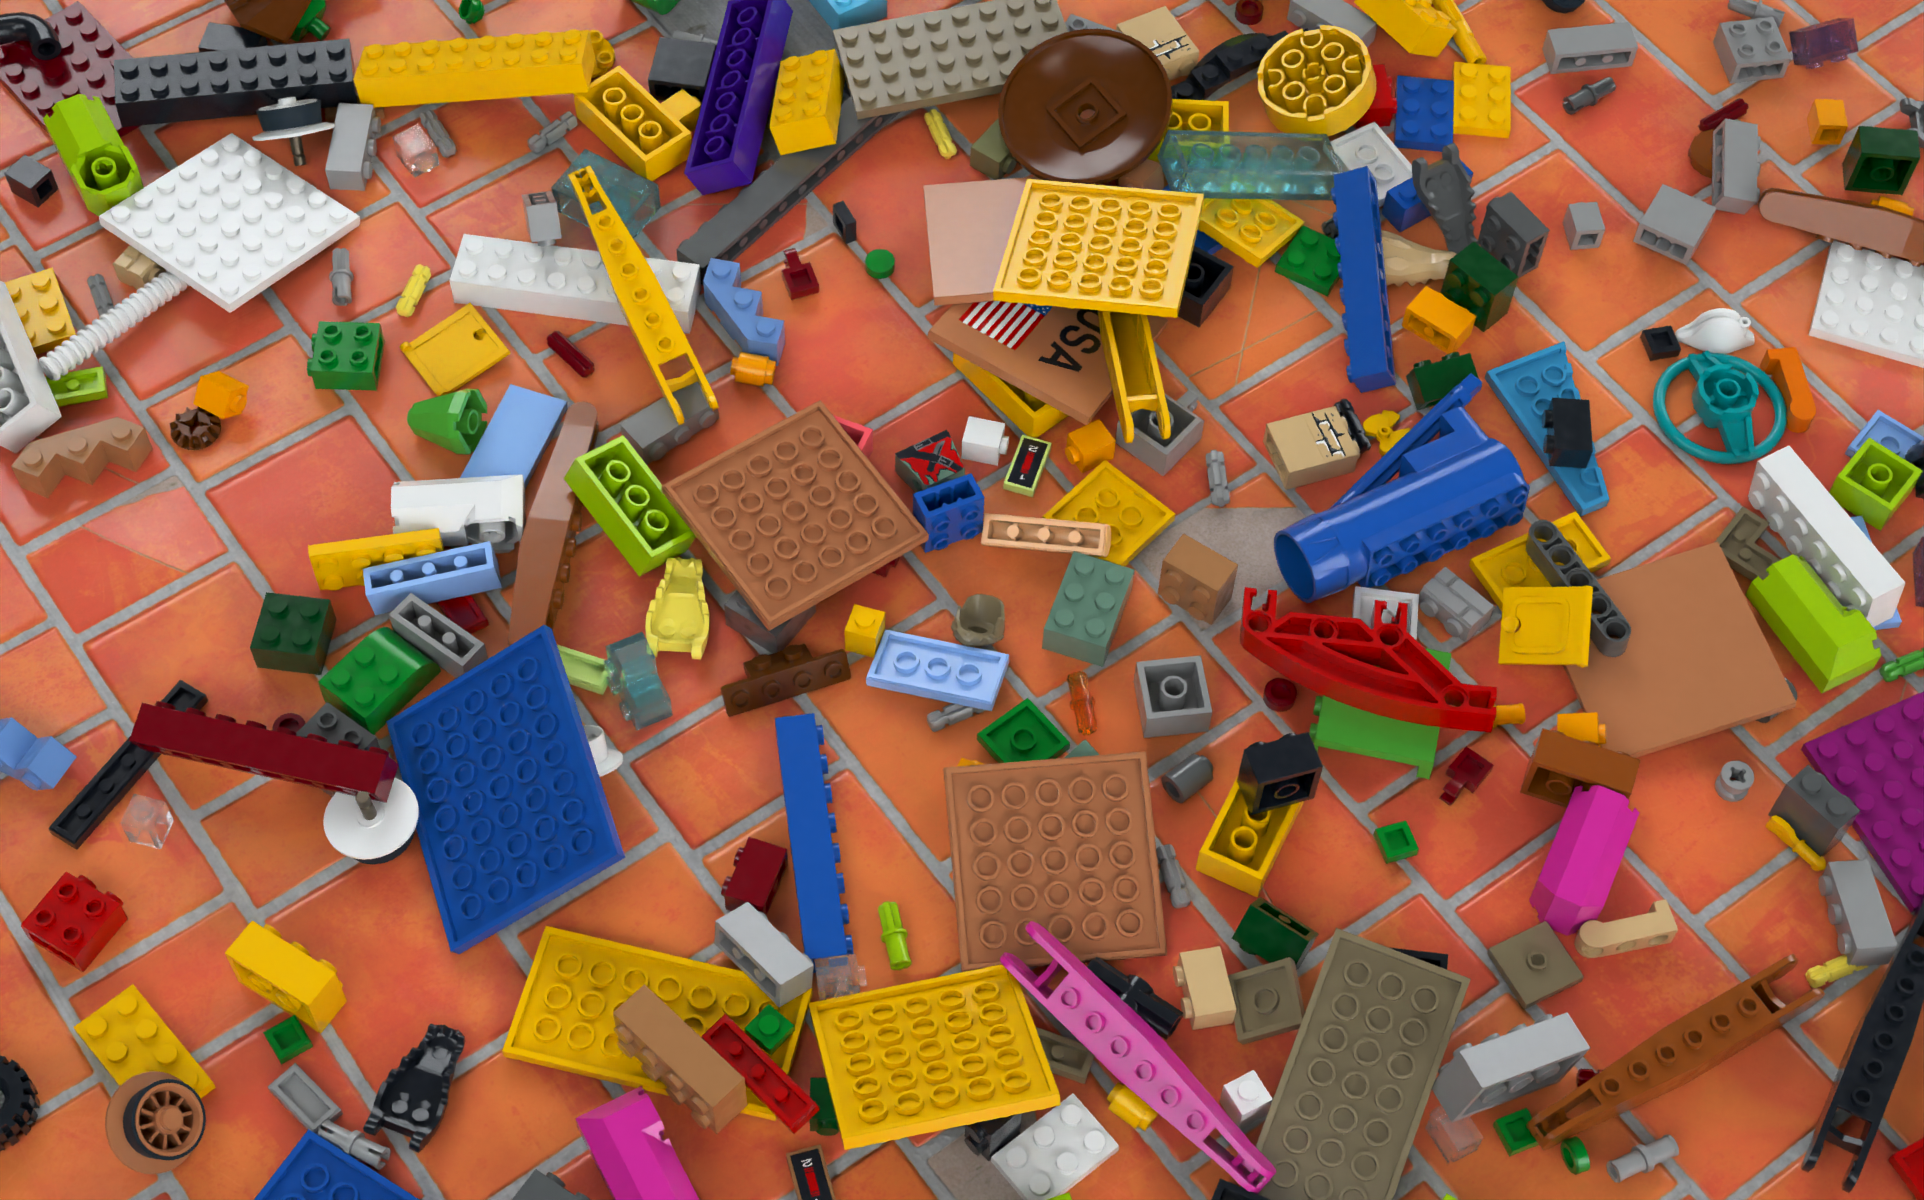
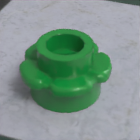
(471, 11)

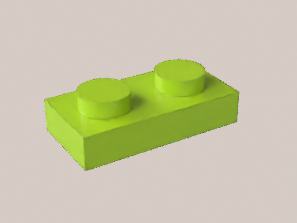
(79, 386)

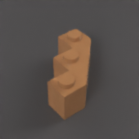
(81, 454)

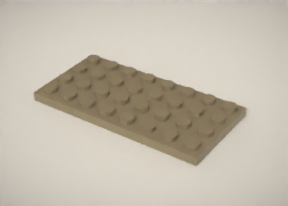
(941, 53)
(1359, 1073)

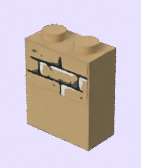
(1165, 39)
(1311, 447)

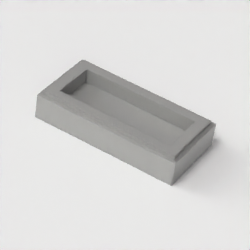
(304, 1099)

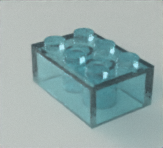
(630, 194)

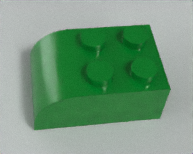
(377, 679)

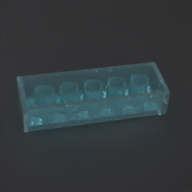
(1249, 164)

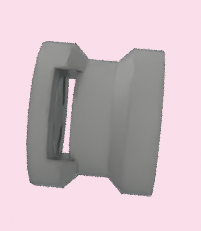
(1734, 789)

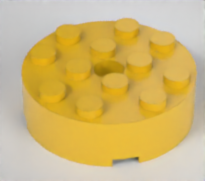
(1317, 81)

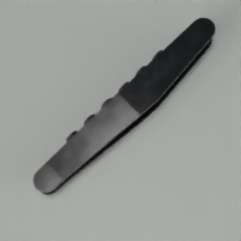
(1875, 1055)

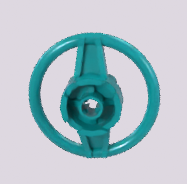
(1724, 402)

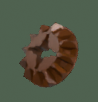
(202, 436)

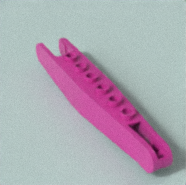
(1138, 1057)

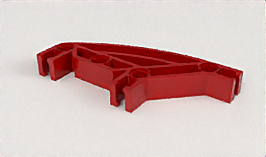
(1405, 687)

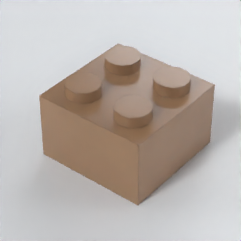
(1197, 579)

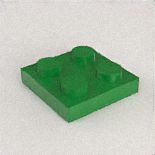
(1311, 261)
(1023, 736)

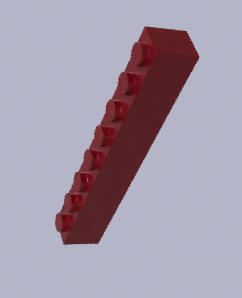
(264, 751)

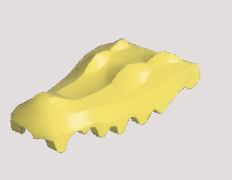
(679, 613)

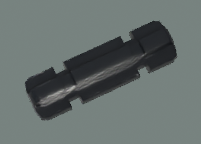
(1354, 426)

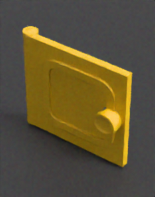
(450, 354)
(1552, 626)

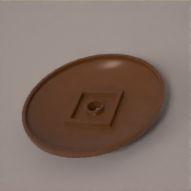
(1078, 73)

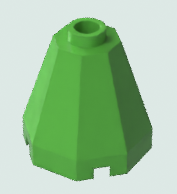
(451, 420)

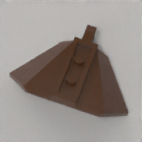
(269, 17)

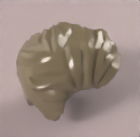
(979, 621)

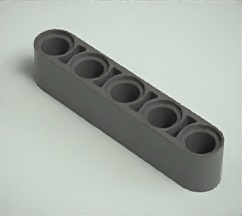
(1577, 574)

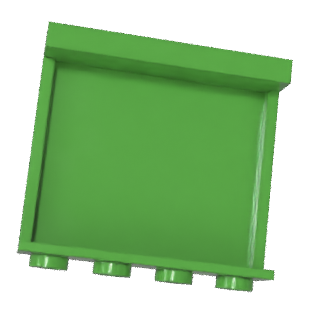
(1374, 735)

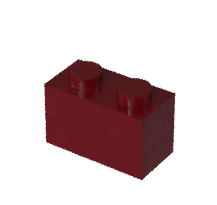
(756, 875)

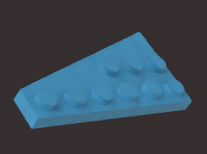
(1525, 391)

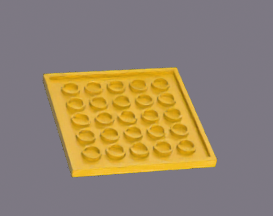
(1100, 248)
(931, 1056)

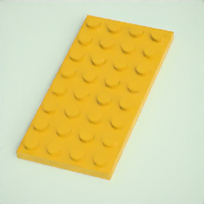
(583, 979)

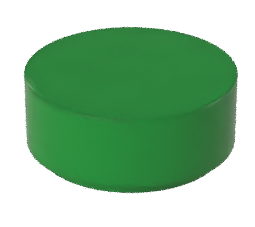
(880, 263)
(1575, 1155)

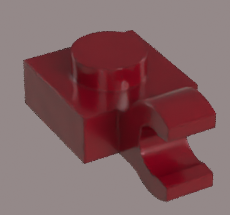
(798, 277)
(1466, 772)

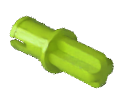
(894, 936)

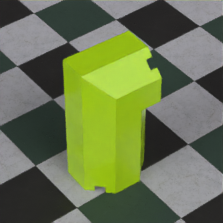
(93, 152)
(1813, 624)

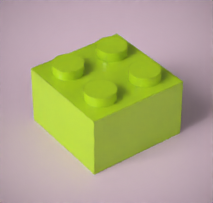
(1874, 483)

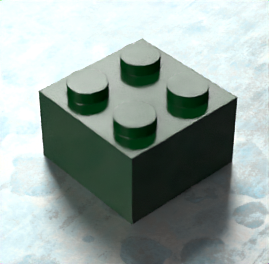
(1881, 160)
(1480, 285)
(293, 633)

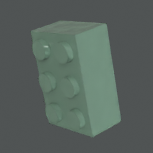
(1088, 609)

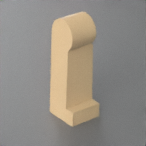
(1627, 934)

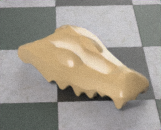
(1411, 261)

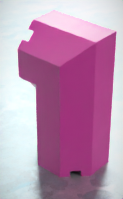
(1583, 858)
(631, 1152)

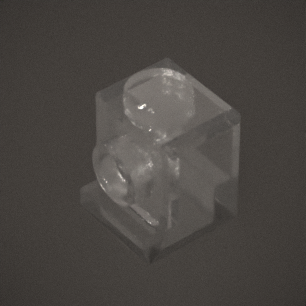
(839, 976)

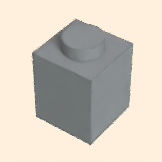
(1583, 225)

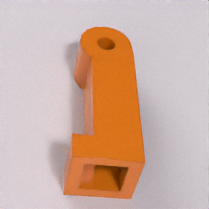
(1791, 380)

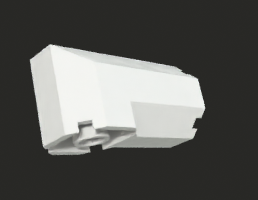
(463, 509)

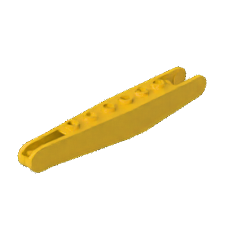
(639, 294)
(1133, 369)

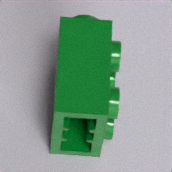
(346, 355)

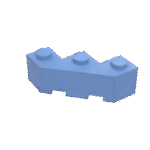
(742, 311)
(32, 759)

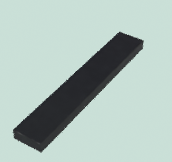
(115, 778)

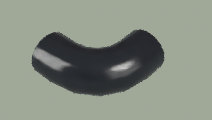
(30, 29)

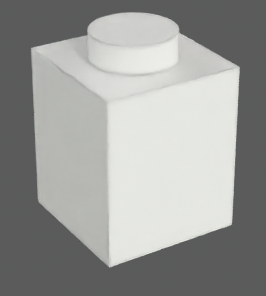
(984, 441)
(1245, 1099)

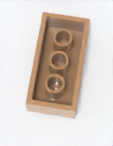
(679, 1060)

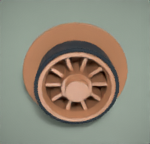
(154, 1122)

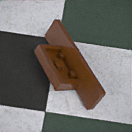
(783, 677)

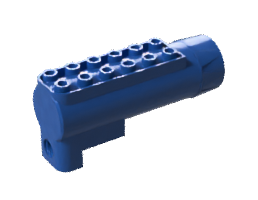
(1439, 503)

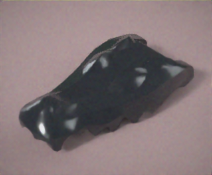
(418, 1090)

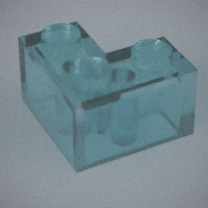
(635, 678)

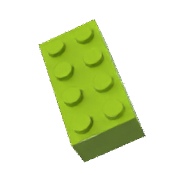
(629, 505)

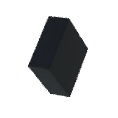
(844, 222)
(1660, 343)

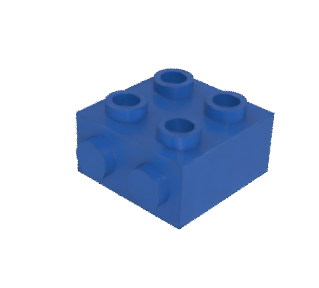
(950, 512)

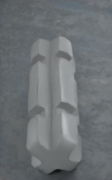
(552, 132)
(438, 133)
(100, 294)
(1217, 478)
(951, 714)
(1173, 876)

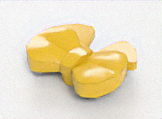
(1380, 428)

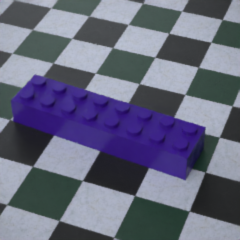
(738, 95)

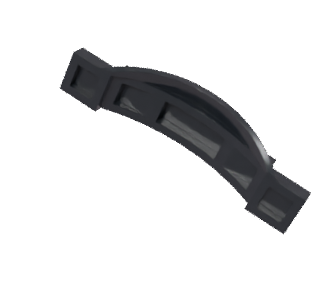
(1225, 64)

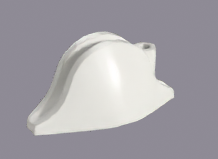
(1717, 332)

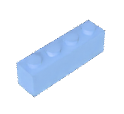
(433, 577)

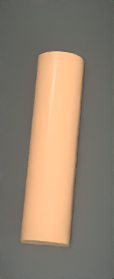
(1046, 534)

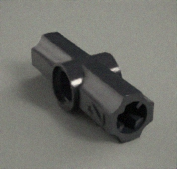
(1140, 997)

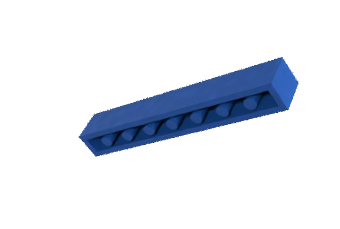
(1363, 280)
(811, 839)

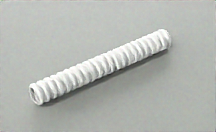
(111, 325)

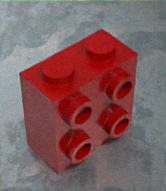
(75, 920)

